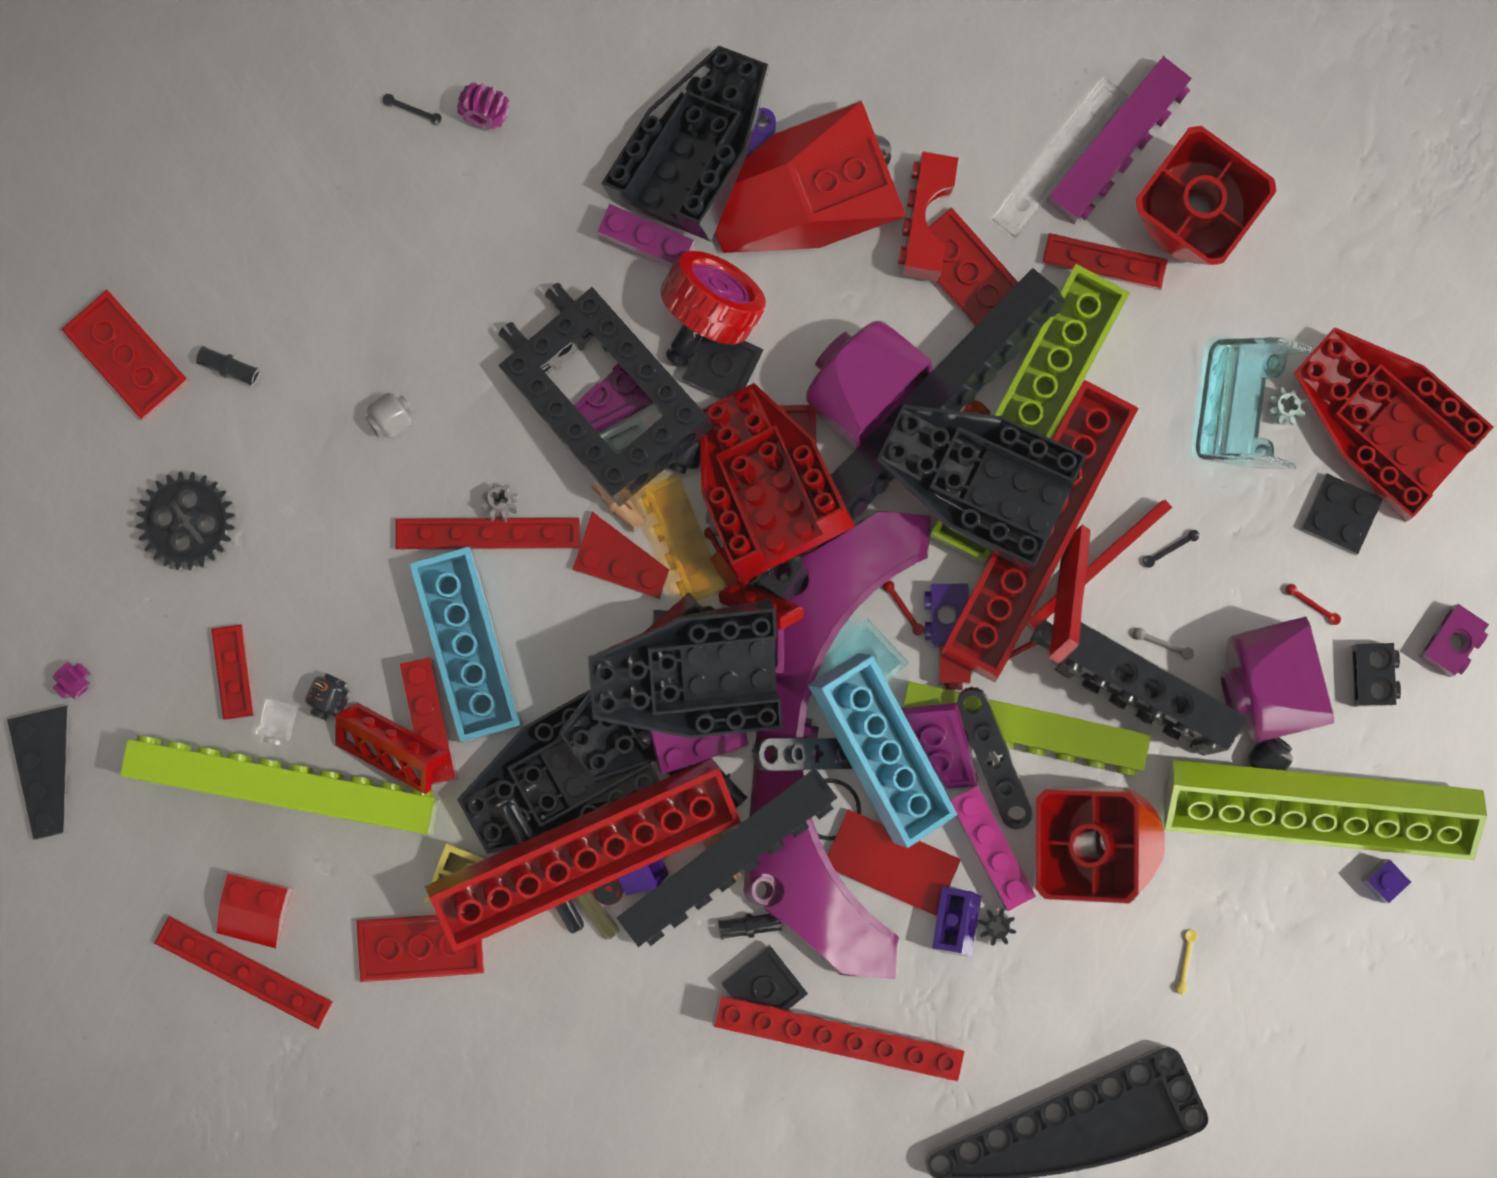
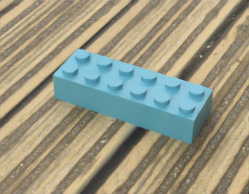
(465, 645)
(883, 749)

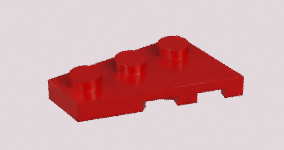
(618, 560)

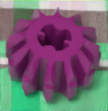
(483, 106)

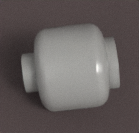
(389, 415)

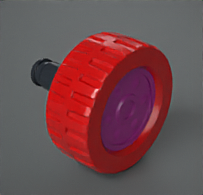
(710, 302)

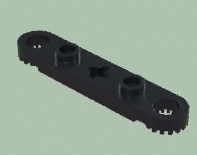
(796, 754)
(1003, 777)

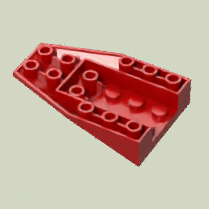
(811, 187)
(1389, 418)
(766, 483)

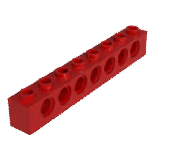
(838, 1038)

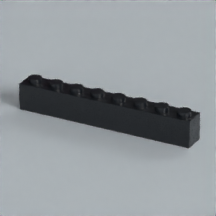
(727, 857)

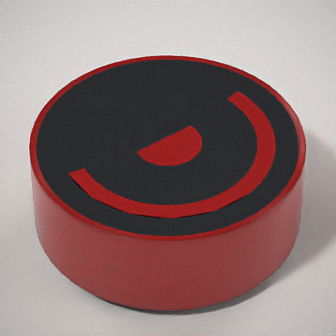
(609, 893)

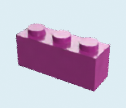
(643, 237)

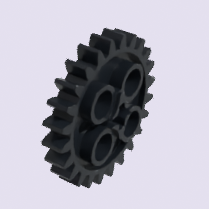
(208, 504)

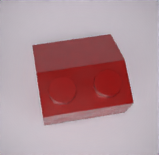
(252, 910)

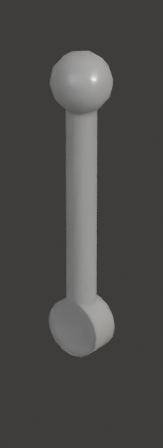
(1186, 653)

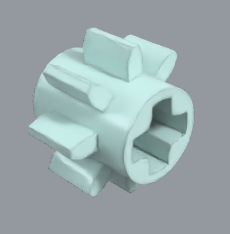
(1295, 405)

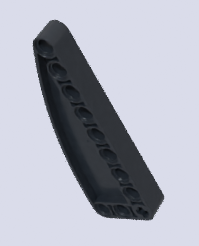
(1103, 1132)

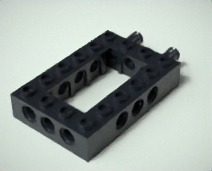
(579, 321)
(1197, 716)

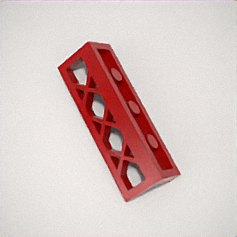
(388, 739)

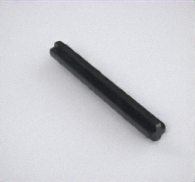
(522, 833)

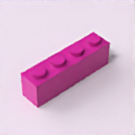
(992, 849)

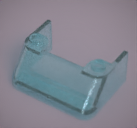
(1235, 400)

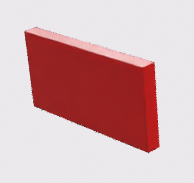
(969, 269)
(124, 354)
(909, 874)
(412, 950)

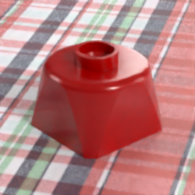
(1208, 169)
(1072, 851)

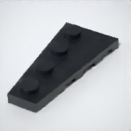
(42, 765)

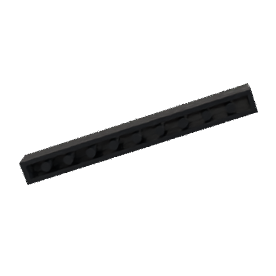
(955, 380)

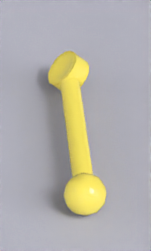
(1190, 936)

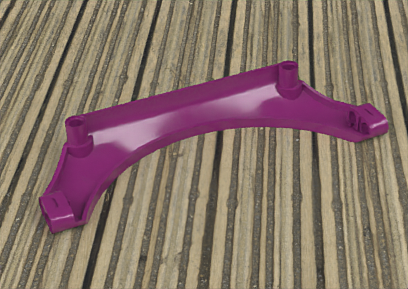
(811, 893)

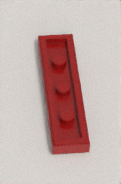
(1105, 261)

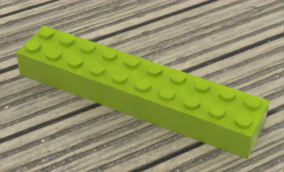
(1053, 371)
(280, 787)
(1324, 810)

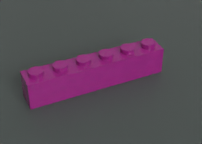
(1119, 139)

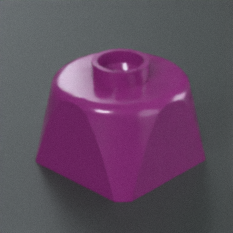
(865, 380)
(1276, 680)

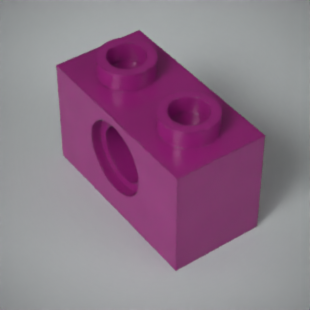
(1438, 649)

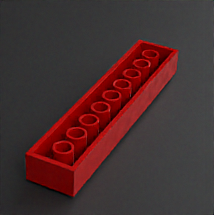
(1007, 592)
(582, 854)

